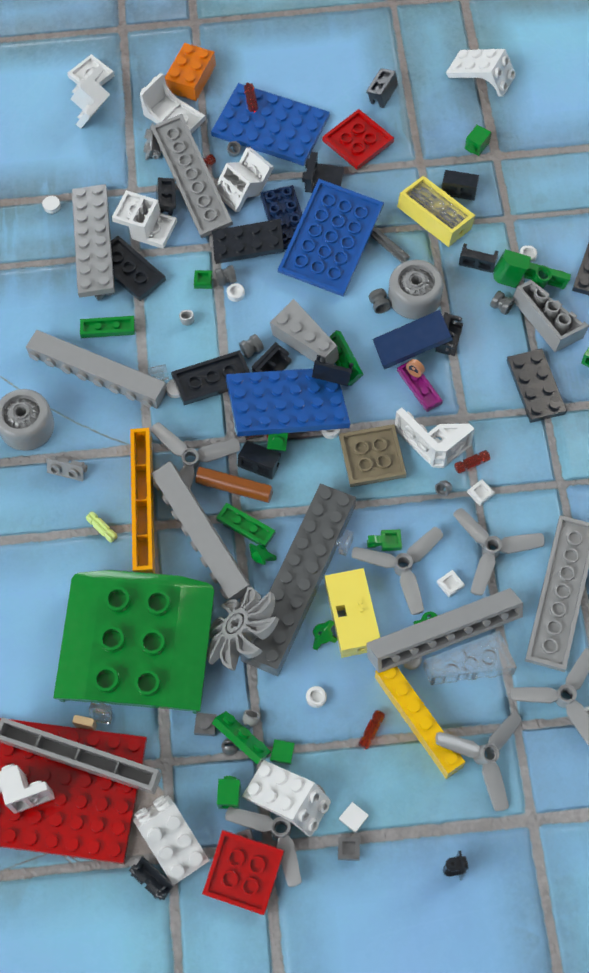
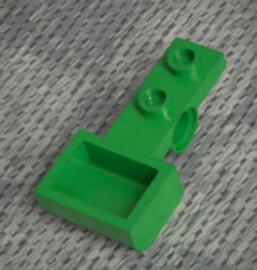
(515, 266)

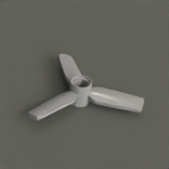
(204, 454)
(506, 545)
(407, 578)
(574, 681)
(490, 770)
(265, 824)

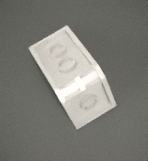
(438, 453)

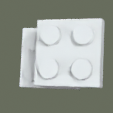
(89, 95)
(243, 179)
(144, 219)
(18, 793)

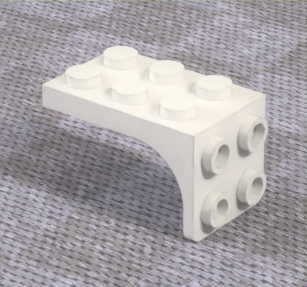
(487, 64)
(161, 104)
(288, 796)
(170, 839)

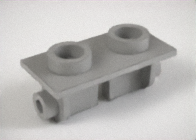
(150, 147)
(61, 467)

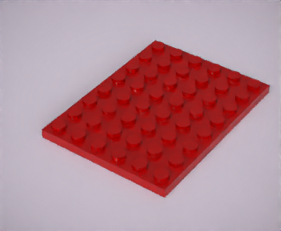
(89, 812)

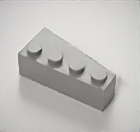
(548, 316)
(303, 334)

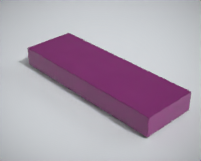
(420, 388)

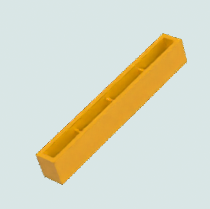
(142, 501)

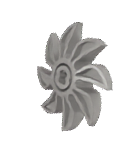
(241, 628)

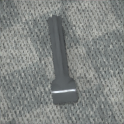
(389, 245)

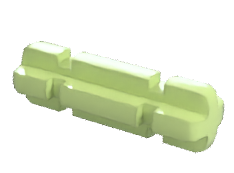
(101, 526)

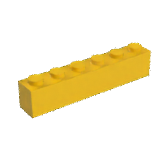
(418, 719)

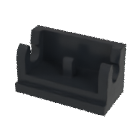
(382, 87)
(460, 184)
(166, 195)
(478, 260)
(455, 331)
(273, 359)
(331, 372)
(259, 459)

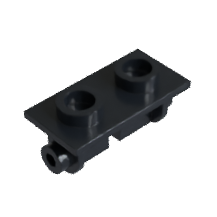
(456, 866)
(156, 882)

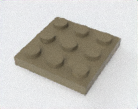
(372, 455)

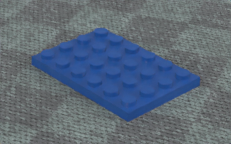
(277, 127)
(330, 237)
(285, 403)

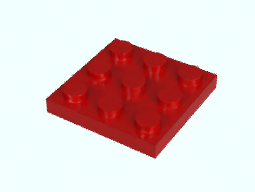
(358, 139)
(243, 872)

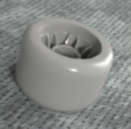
(415, 289)
(25, 419)

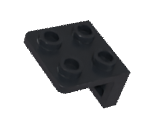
(317, 171)

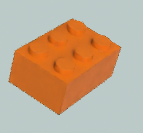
(190, 71)

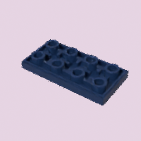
(283, 205)
(412, 339)

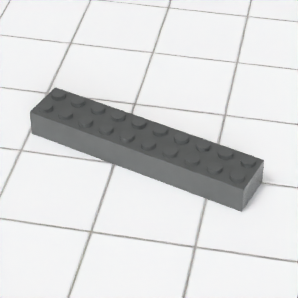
(302, 574)

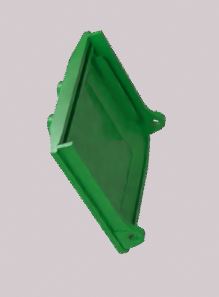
(135, 640)

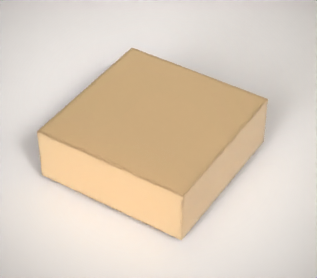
(84, 722)

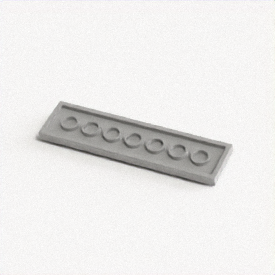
(191, 175)
(92, 241)
(560, 595)

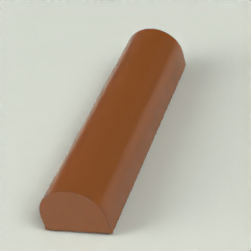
(234, 484)

